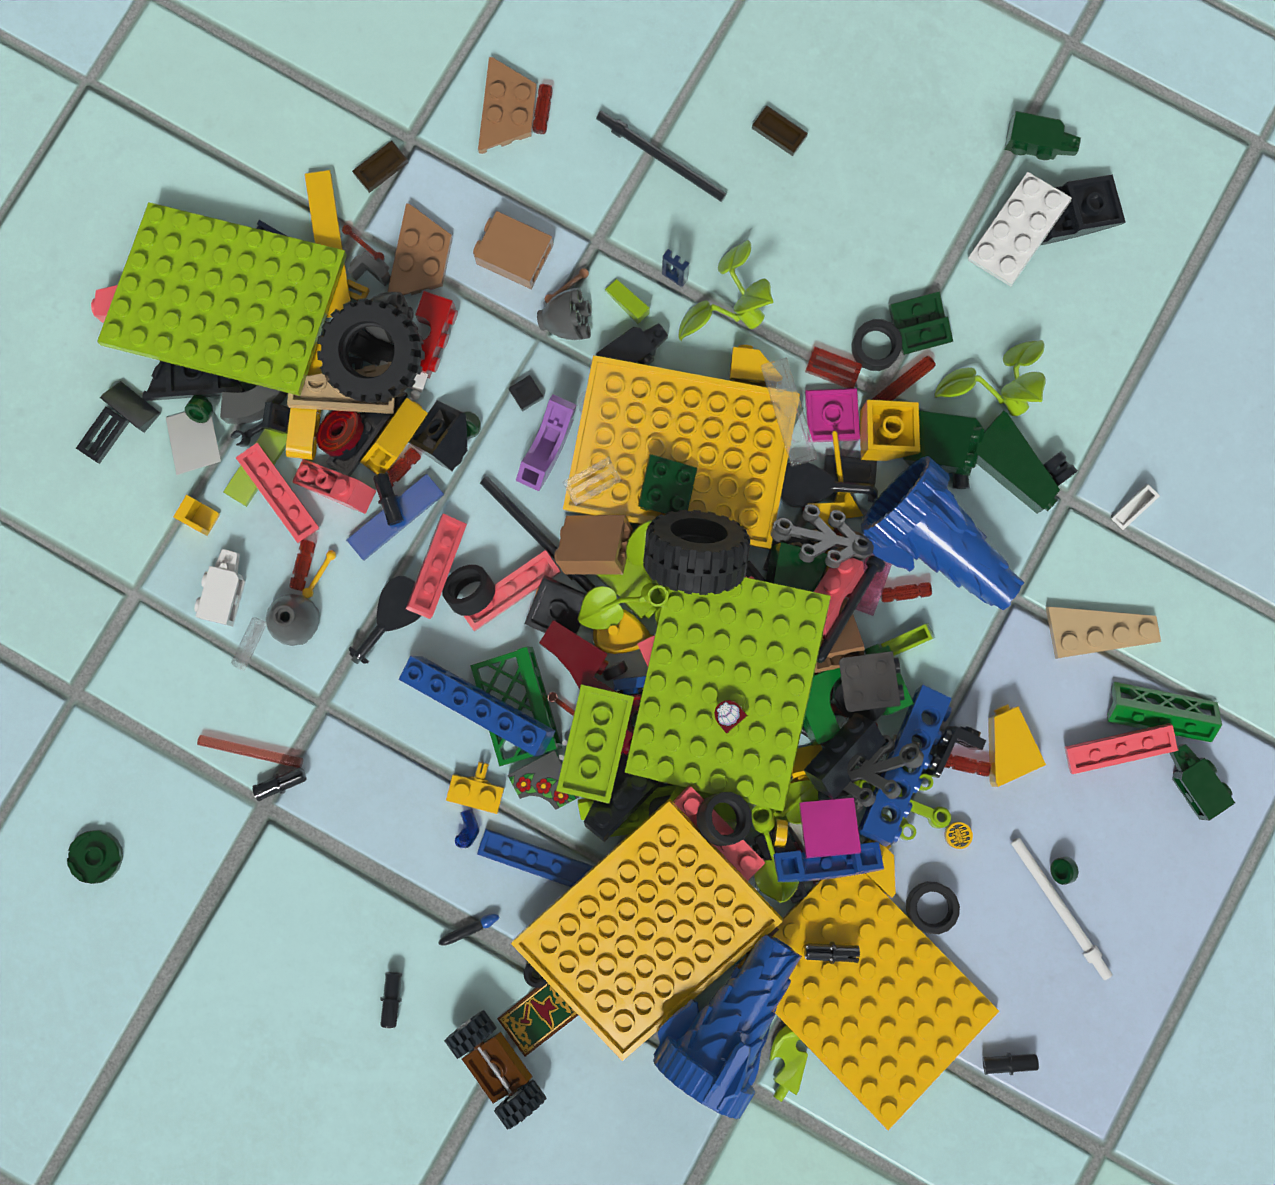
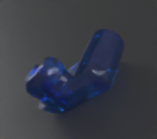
(470, 830)

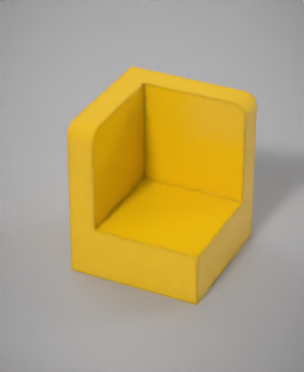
(196, 515)

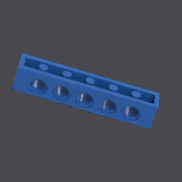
(477, 705)
(937, 707)

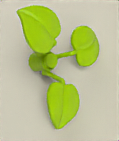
(745, 308)
(1016, 394)
(600, 605)
(764, 822)

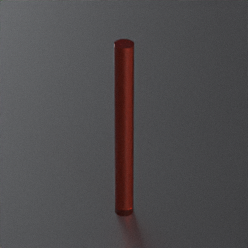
(250, 751)

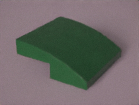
(921, 322)

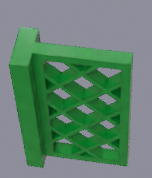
(534, 693)

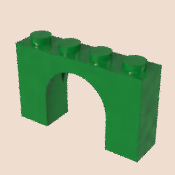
(819, 718)

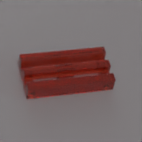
(828, 376)

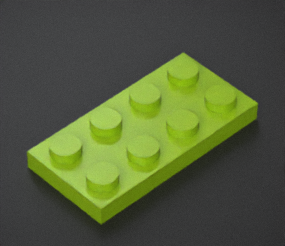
(595, 744)

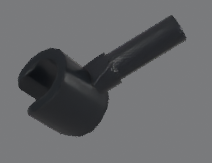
(246, 435)

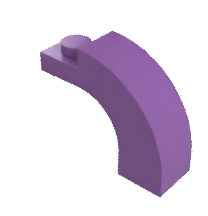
(548, 443)

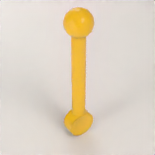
(308, 592)

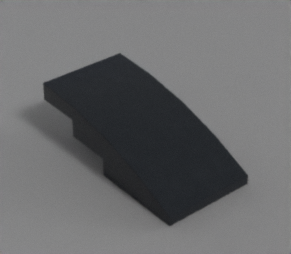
(1092, 209)

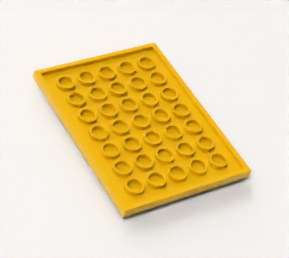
(689, 419)
(646, 930)
(890, 1017)

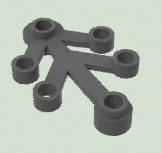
(855, 545)
(870, 769)

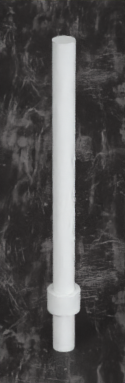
(1091, 951)

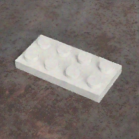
(1019, 229)

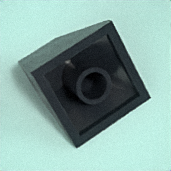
(442, 435)

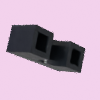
(829, 767)

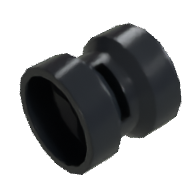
(1065, 470)

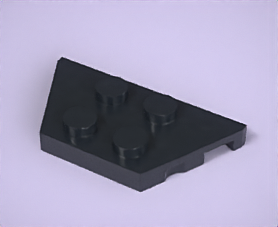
(180, 382)

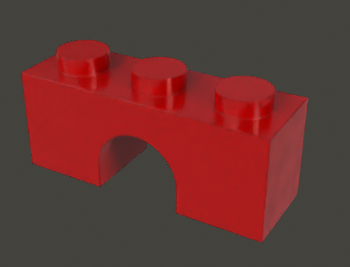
(439, 315)

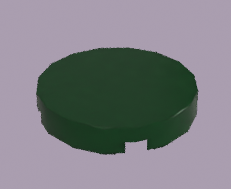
(94, 856)

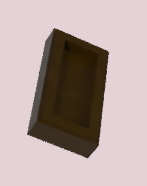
(779, 130)
(380, 166)

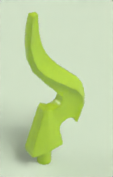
(794, 1063)

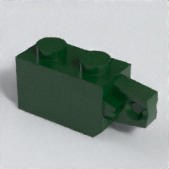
(1039, 137)
(1200, 784)

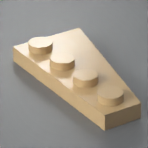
(321, 395)
(1092, 631)

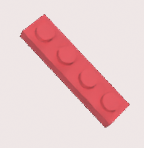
(277, 493)
(436, 566)
(515, 588)
(1121, 748)
(738, 854)

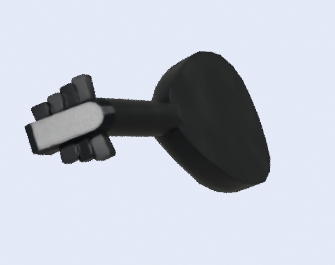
(812, 484)
(390, 615)

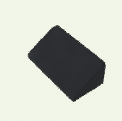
(130, 406)

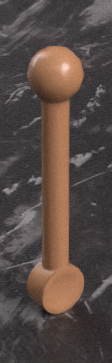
(583, 273)

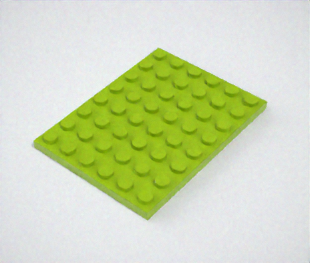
(223, 298)
(740, 647)

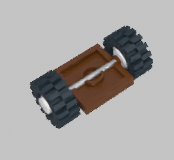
(496, 1069)

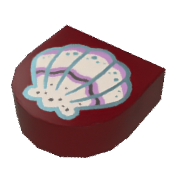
(729, 715)

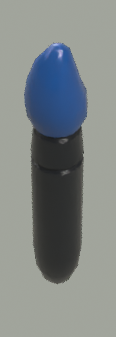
(463, 932)

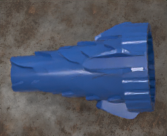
(924, 521)
(719, 1049)

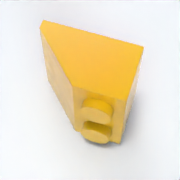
(889, 430)

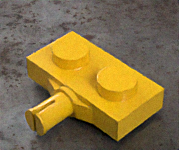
(476, 791)

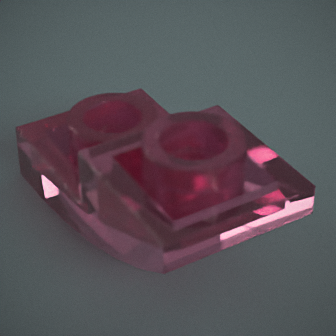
(873, 593)

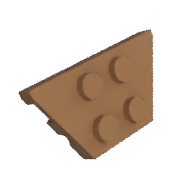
(506, 107)
(420, 254)

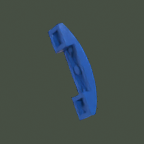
(796, 867)

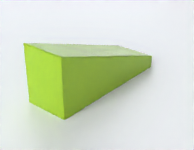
(628, 301)
(909, 639)

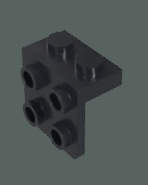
(871, 681)
(961, 735)

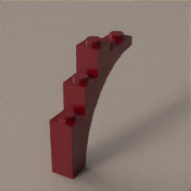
(581, 660)

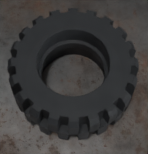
(336, 346)
(696, 552)

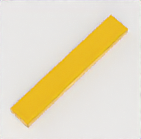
(326, 227)

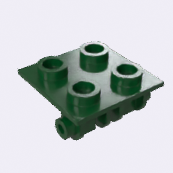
(666, 485)

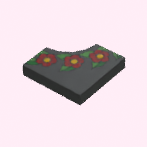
(541, 780)

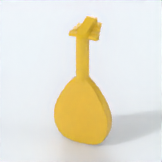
(621, 637)

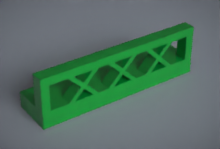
(1143, 714)

